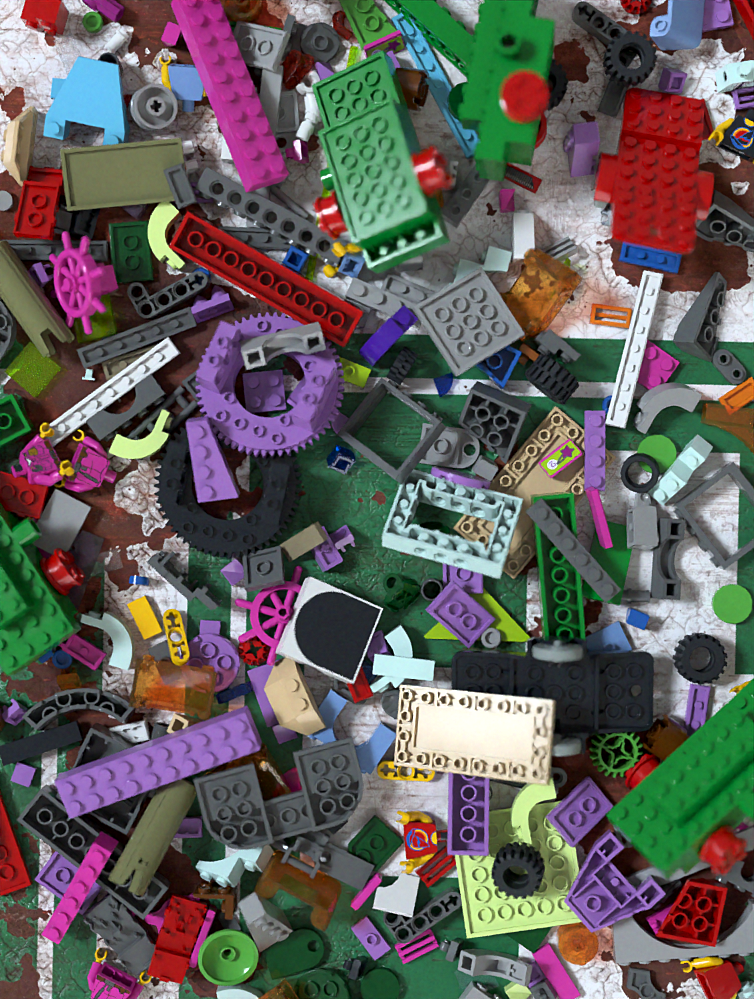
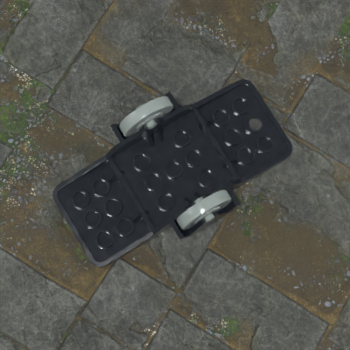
(587, 687)

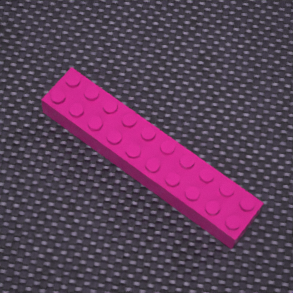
(231, 92)

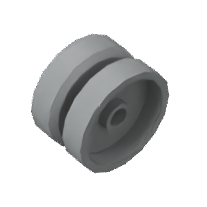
(161, 99)

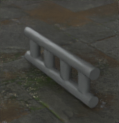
(148, 421)

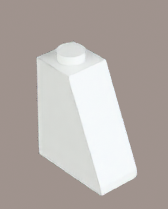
(522, 235)

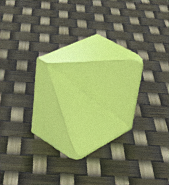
(517, 991)

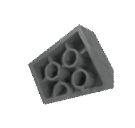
(494, 418)

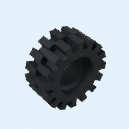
(402, 365)

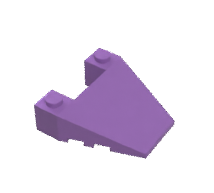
(603, 893)

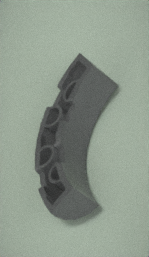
(76, 700)

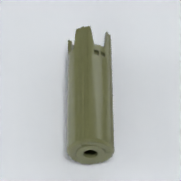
(30, 303)
(154, 834)

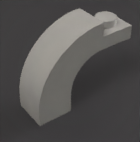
(661, 397)
(494, 963)

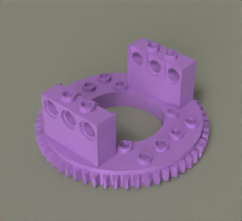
(263, 434)

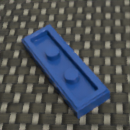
(650, 257)

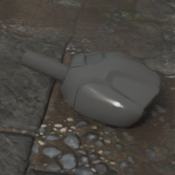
(390, 703)

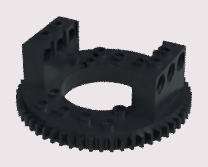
(218, 534)

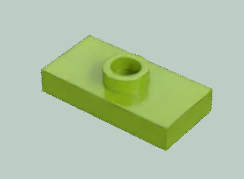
(354, 372)

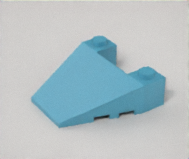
(90, 97)

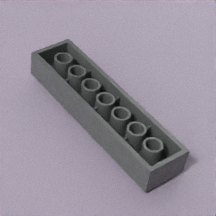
(73, 839)

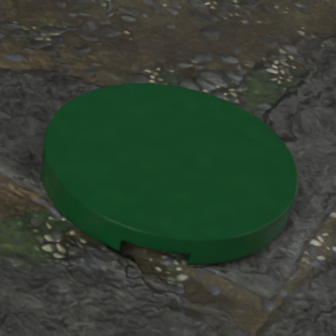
(322, 984)

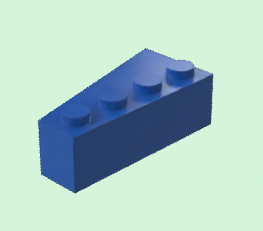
(500, 365)

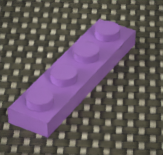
(594, 450)

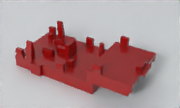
(39, 203)
(22, 497)
(176, 938)

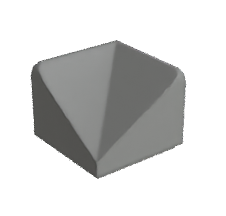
(485, 467)

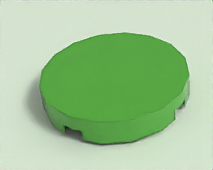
(660, 449)
(732, 603)

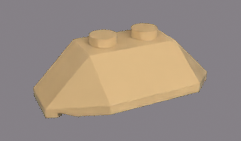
(20, 144)
(292, 698)

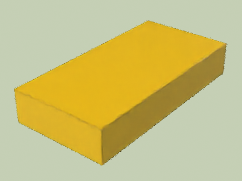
(145, 617)

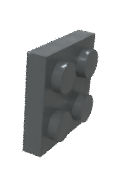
(263, 569)

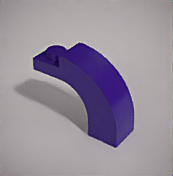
(387, 335)

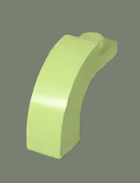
(159, 224)
(145, 447)
(524, 802)

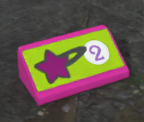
(390, 42)
(560, 458)

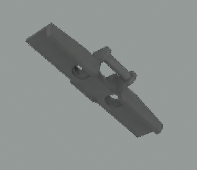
(342, 865)

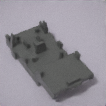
(173, 576)
(121, 933)

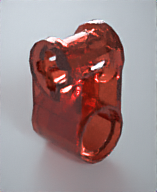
(294, 68)

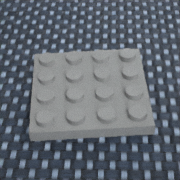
(468, 321)

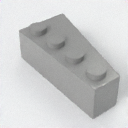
(264, 920)

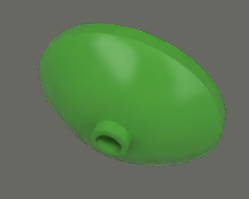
(228, 967)

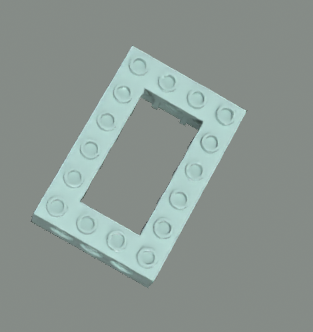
(480, 503)

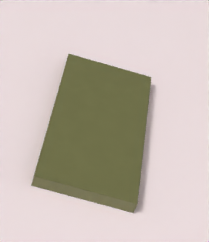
(119, 173)

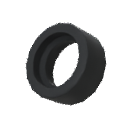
(640, 457)

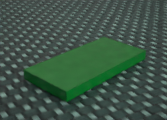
(612, 560)

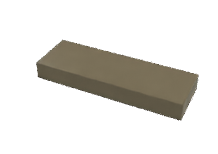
(117, 364)
(304, 541)

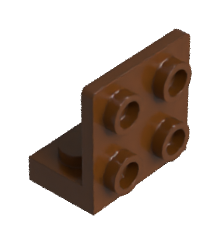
(228, 893)

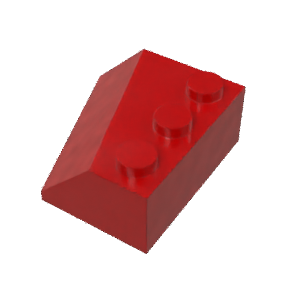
(696, 913)

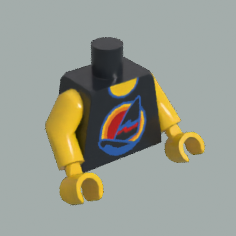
(736, 136)

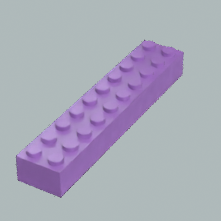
(158, 762)

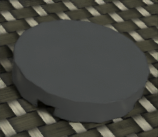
(320, 42)

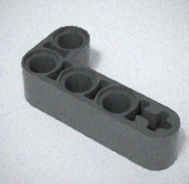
(603, 33)
(172, 291)
(424, 911)

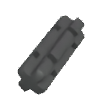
(669, 890)

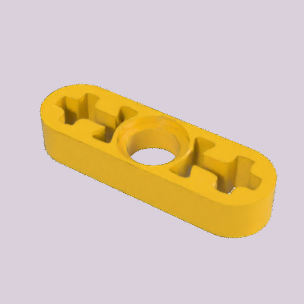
(179, 628)
(391, 776)

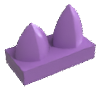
(219, 304)

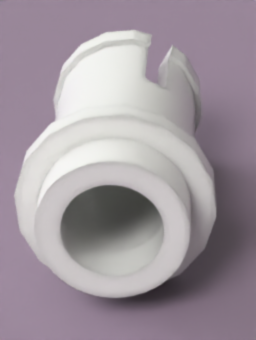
(117, 40)

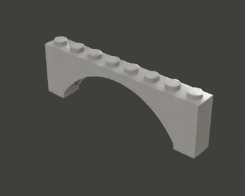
(637, 944)

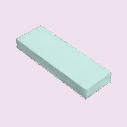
(403, 667)

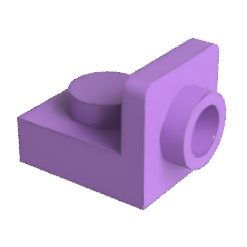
(377, 645)

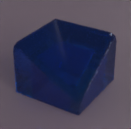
(340, 459)

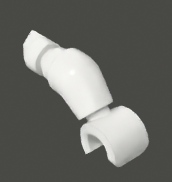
(312, 112)

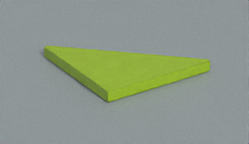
(503, 622)

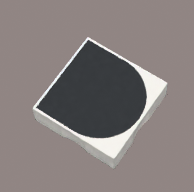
(329, 630)

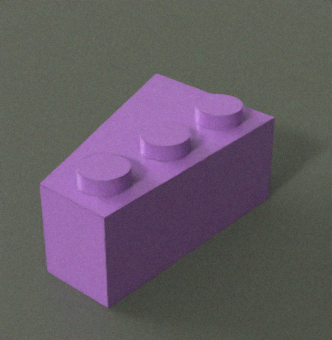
(581, 145)

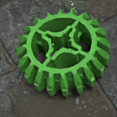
(609, 767)

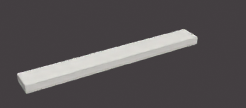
(634, 349)
(112, 390)

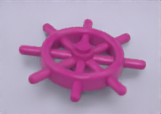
(281, 614)

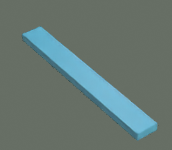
(438, 83)

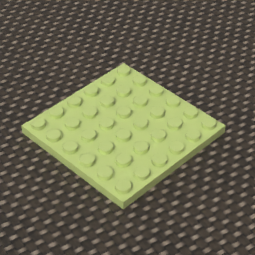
(492, 912)

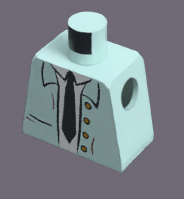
(738, 76)

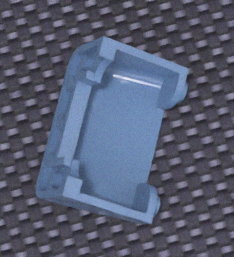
(681, 26)

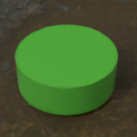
(92, 22)

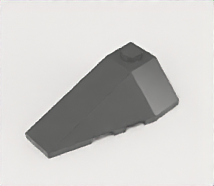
(727, 223)
(698, 327)

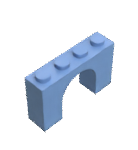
(367, 753)

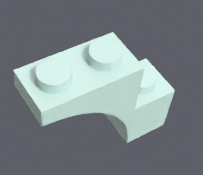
(494, 261)
(680, 471)
(230, 870)

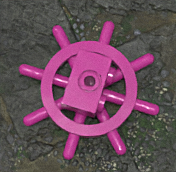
(80, 282)

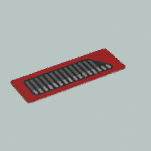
(522, 178)

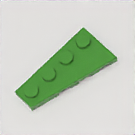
(366, 21)

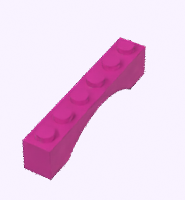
(79, 887)

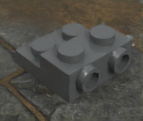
(550, 343)

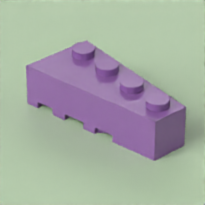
(210, 467)

